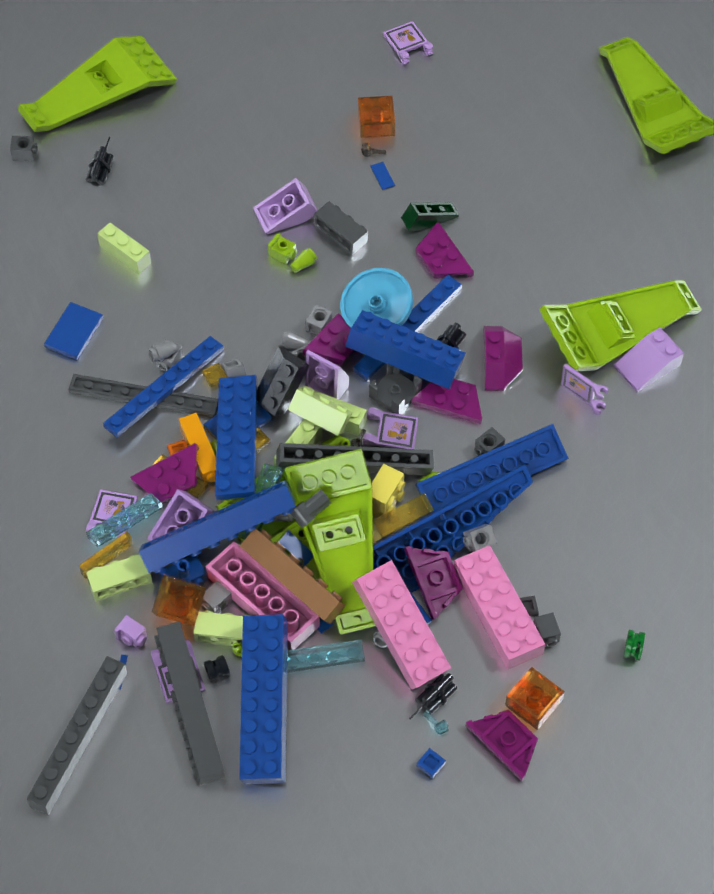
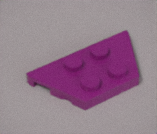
(442, 255)
(331, 341)
(457, 401)
(170, 474)
(435, 578)
(506, 740)

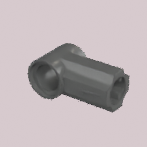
(307, 510)

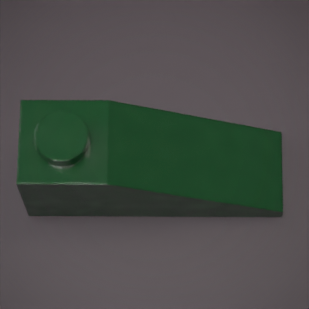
(426, 214)

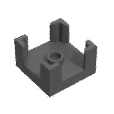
(395, 390)

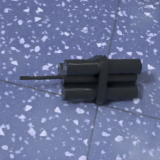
(100, 165)
(452, 336)
(436, 694)

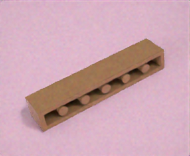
(292, 575)

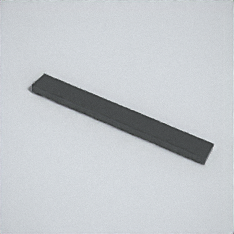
(126, 392)

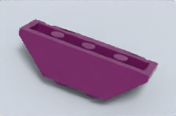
(501, 357)

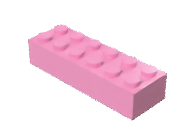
(261, 592)
(499, 607)
(401, 625)

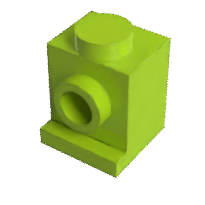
(282, 249)

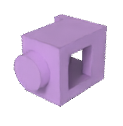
(131, 632)

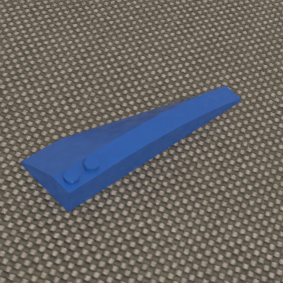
(445, 526)

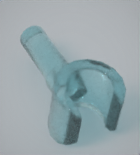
(440, 727)

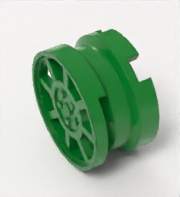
(632, 642)

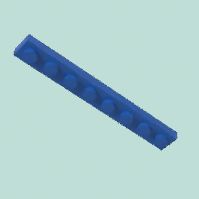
(417, 319)
(163, 386)

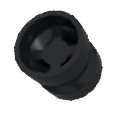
(216, 667)

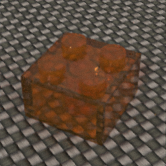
(376, 116)
(178, 600)
(534, 698)

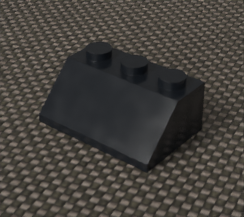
(280, 381)

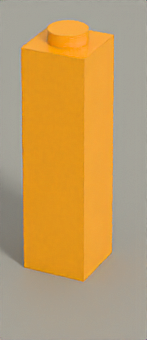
(194, 433)

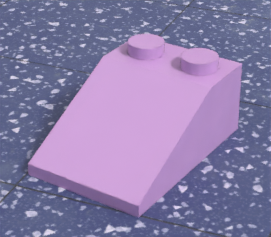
(286, 208)
(649, 360)
(325, 376)
(179, 512)

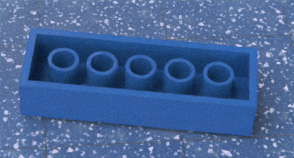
(405, 349)

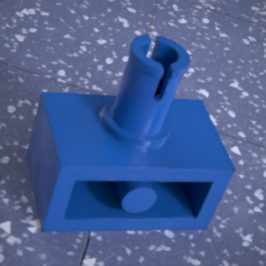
(188, 569)

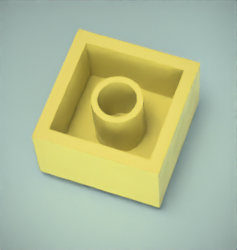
(387, 490)

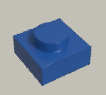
(431, 763)

